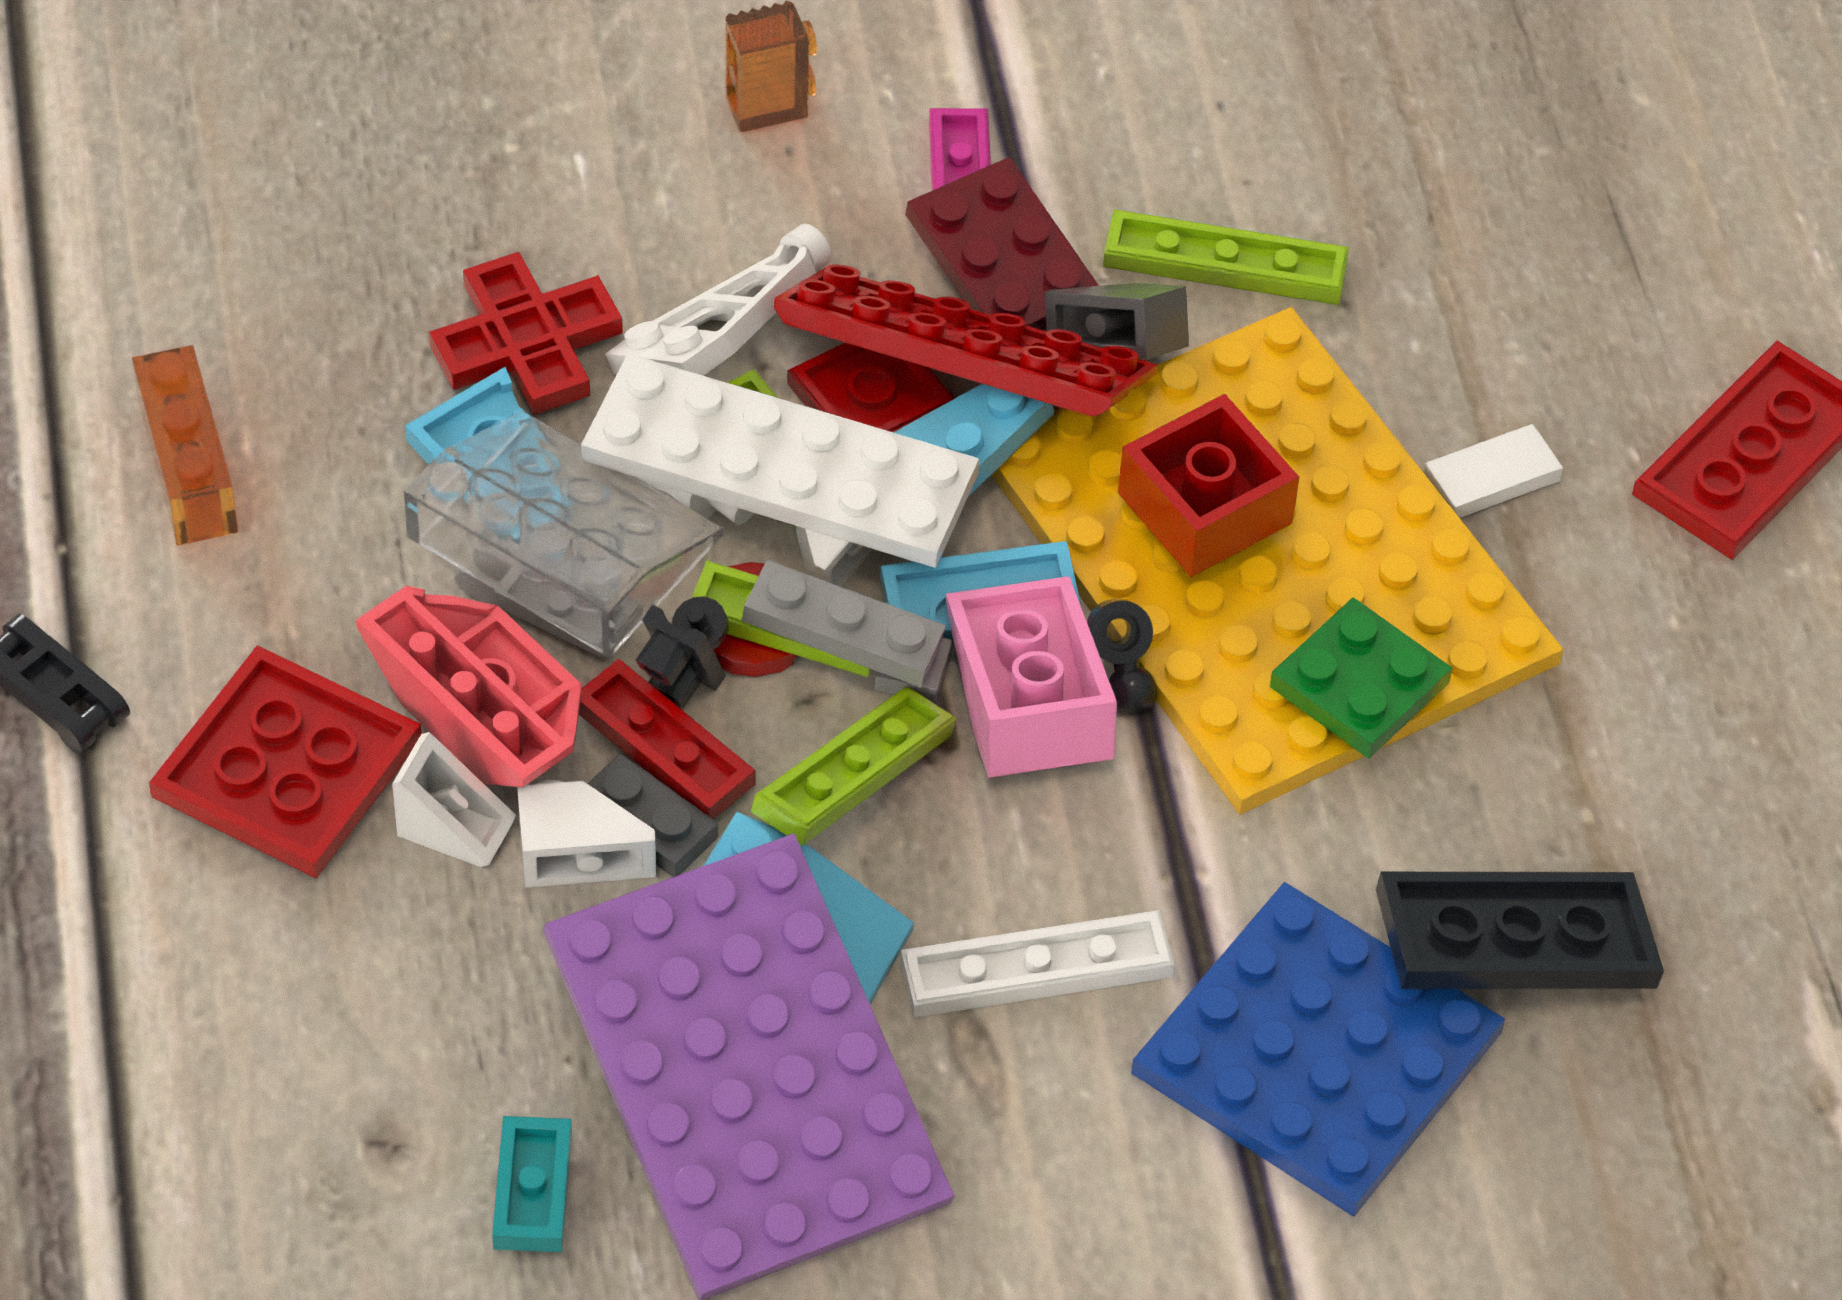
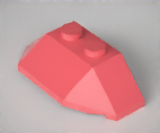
(475, 683)

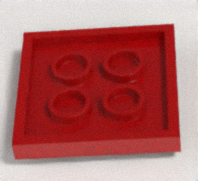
(285, 761)

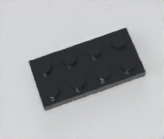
(1518, 930)

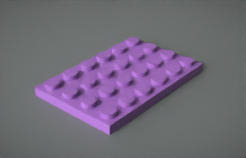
(747, 1066)

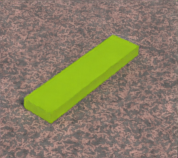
(1226, 257)
(853, 765)

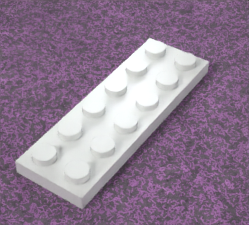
(781, 460)

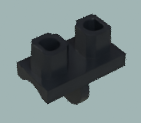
(682, 652)

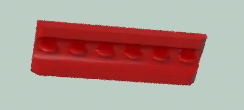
(962, 341)

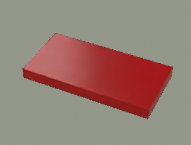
(1748, 451)

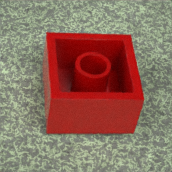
(1208, 485)

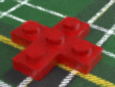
(526, 332)

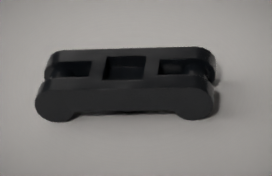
(52, 680)

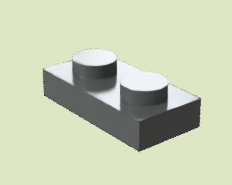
(679, 826)

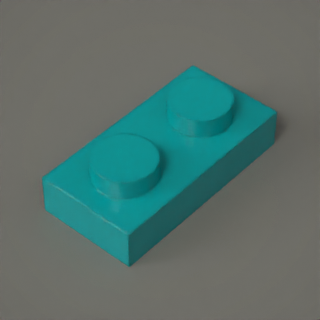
(532, 1184)

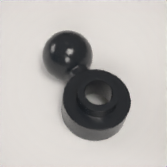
(1131, 683)

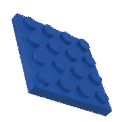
(1316, 1049)

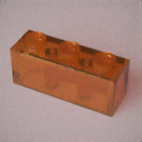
(185, 445)

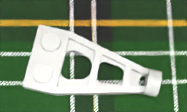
(675, 335)

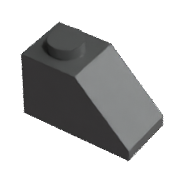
(1130, 315)

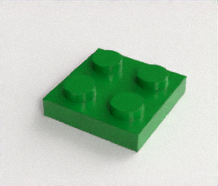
(1360, 677)

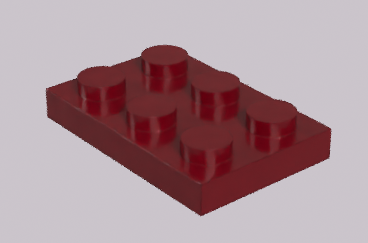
(997, 242)

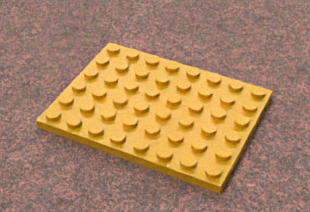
(1359, 530)

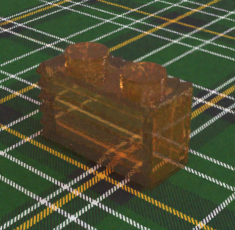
(768, 66)

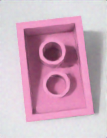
(1032, 677)

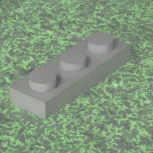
(843, 623)

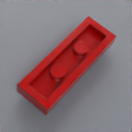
(665, 739)

